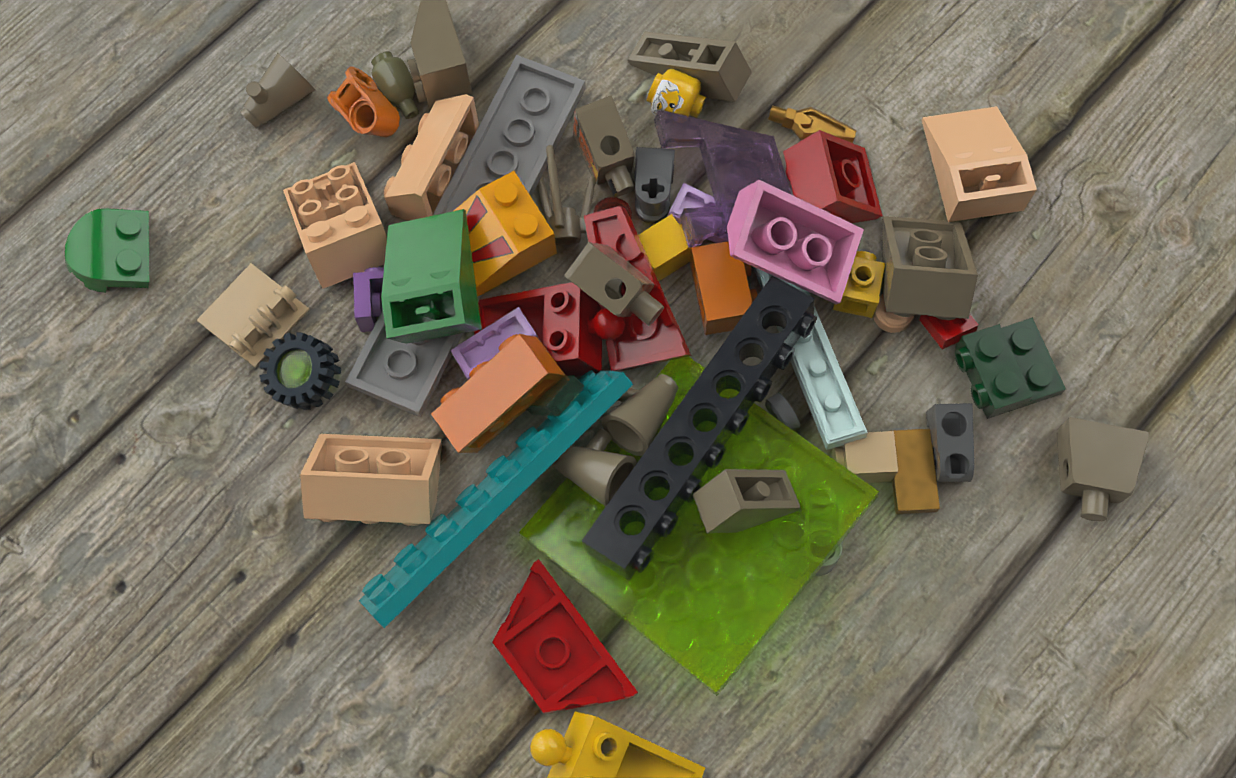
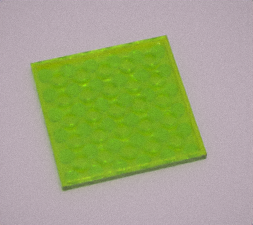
(713, 593)

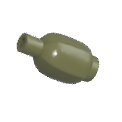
(395, 82)

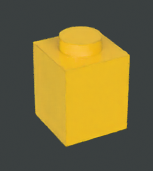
(665, 246)

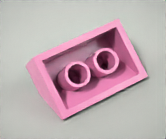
(793, 240)

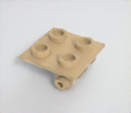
(253, 314)

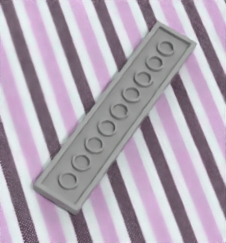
(513, 136)

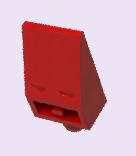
(563, 320)

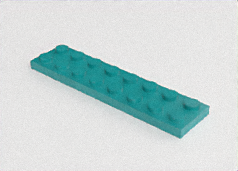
(483, 504)

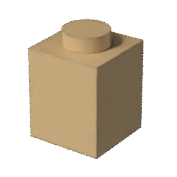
(871, 457)

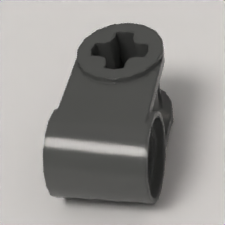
(653, 183)

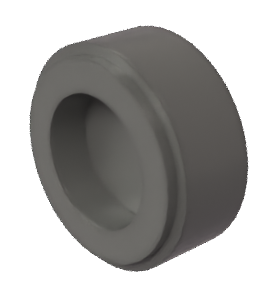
(781, 410)

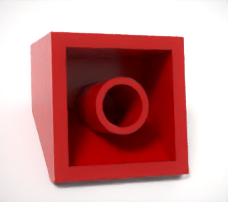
(833, 177)

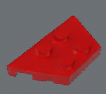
(557, 650)

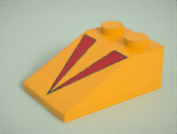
(505, 232)

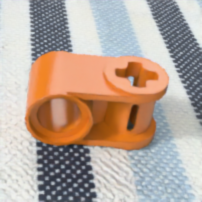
(364, 105)

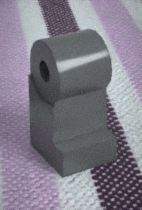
(952, 441)

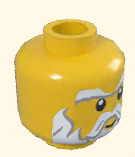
(676, 94)

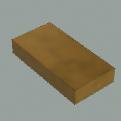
(916, 481)

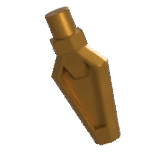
(808, 121)

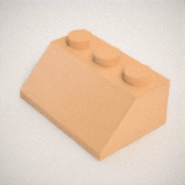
(432, 158)
(371, 479)

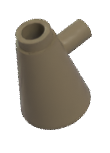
(275, 92)
(640, 415)
(594, 469)

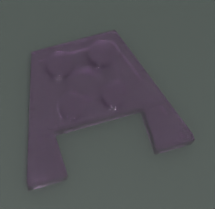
(732, 162)

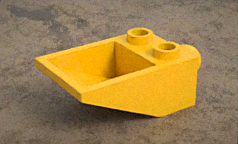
(606, 751)

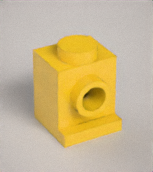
(862, 296)

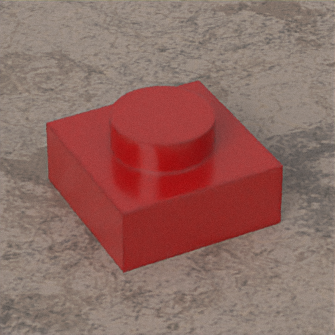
(948, 331)

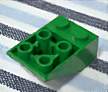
(429, 279)

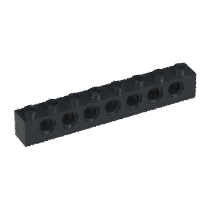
(774, 306)

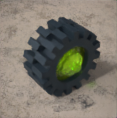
(300, 371)

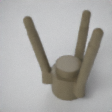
(563, 220)

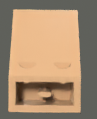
(978, 164)
(337, 224)

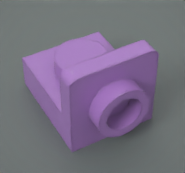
(368, 297)

